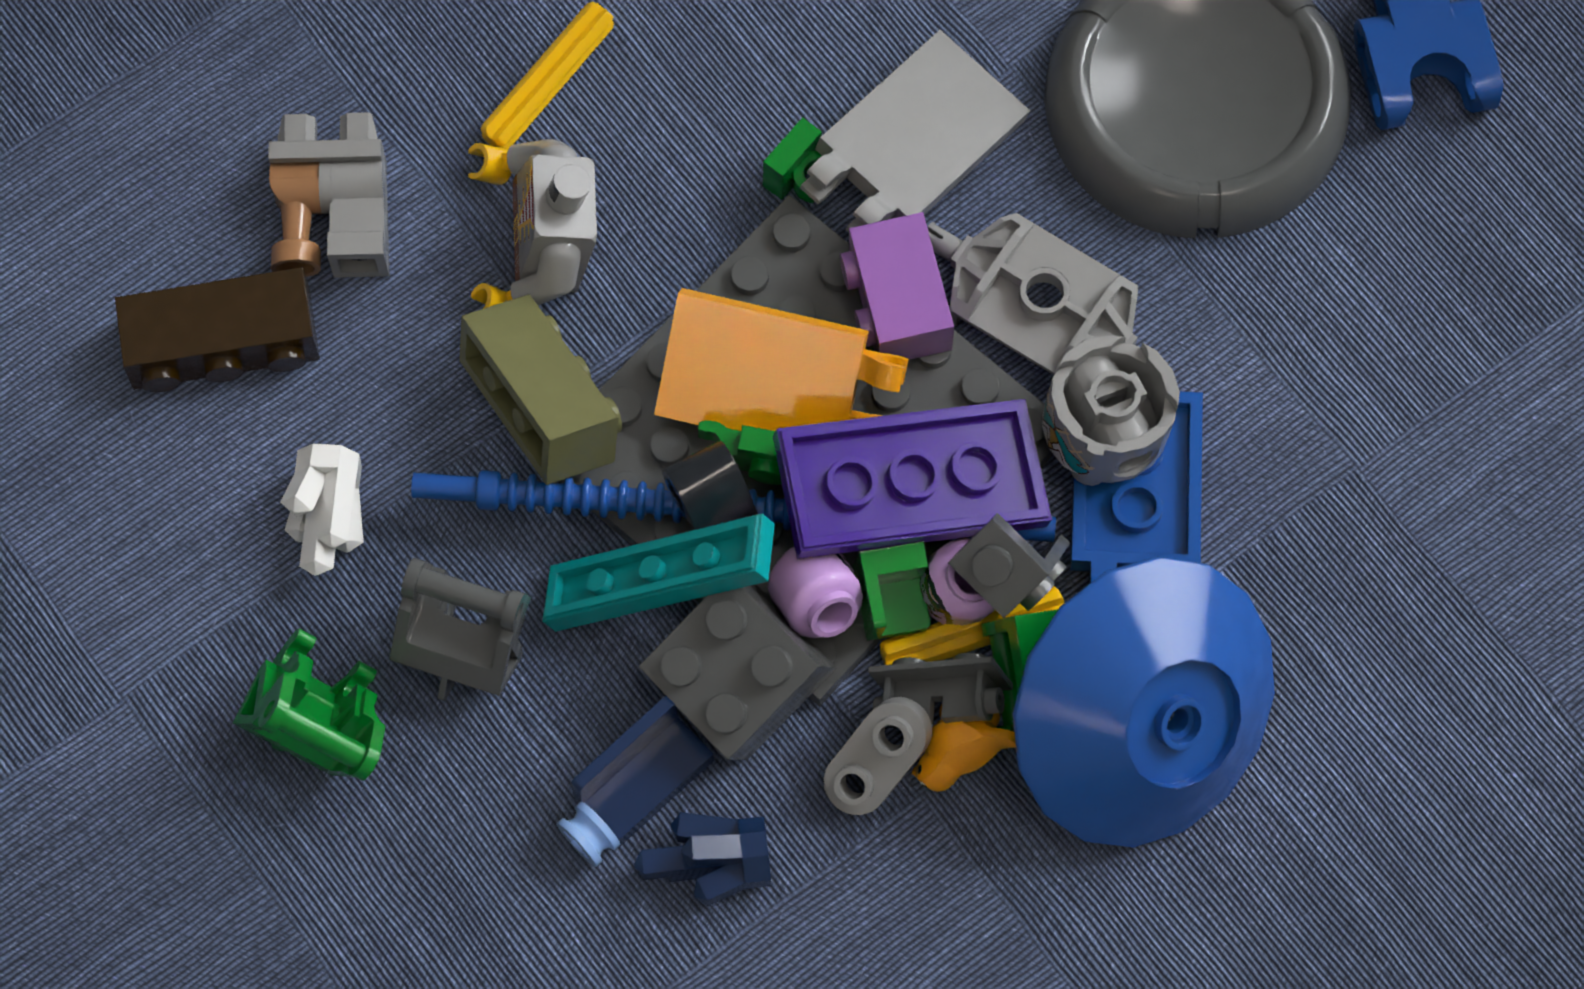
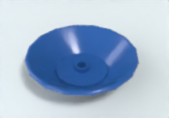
(1110, 678)

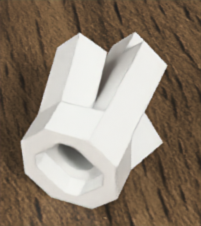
(324, 504)

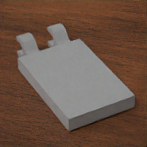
(916, 134)

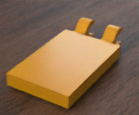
(765, 366)

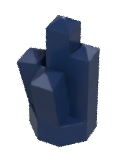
(717, 852)

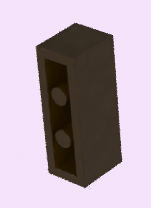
(217, 330)

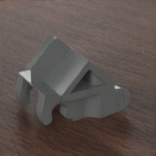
(450, 647)

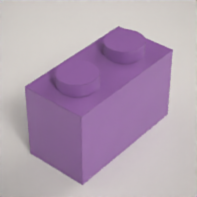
(898, 287)

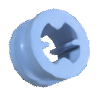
(588, 834)

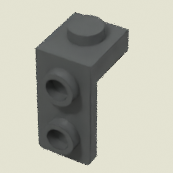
(1008, 567)

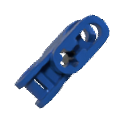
(1428, 39)

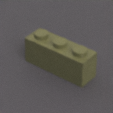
(539, 389)

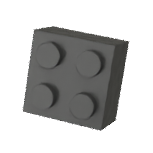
(737, 669)

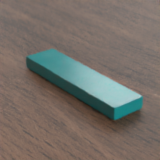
(659, 572)

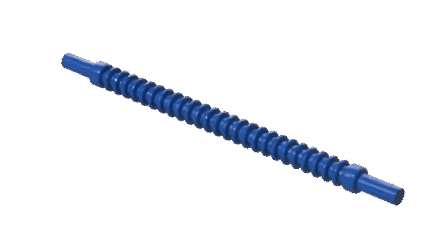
(491, 490)

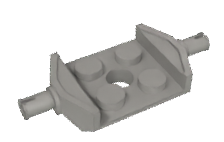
(1009, 259)

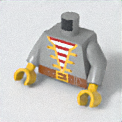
(550, 213)

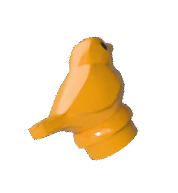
(959, 750)

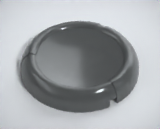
(1198, 109)

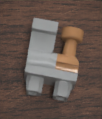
(334, 179)

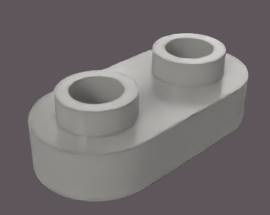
(875, 758)

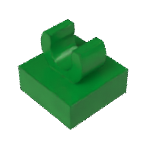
(790, 161)

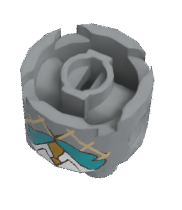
(1109, 409)

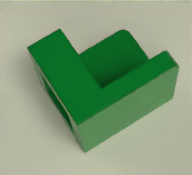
(892, 590)

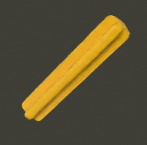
(547, 76)
(949, 640)

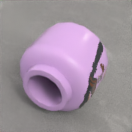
(816, 593)
(949, 595)

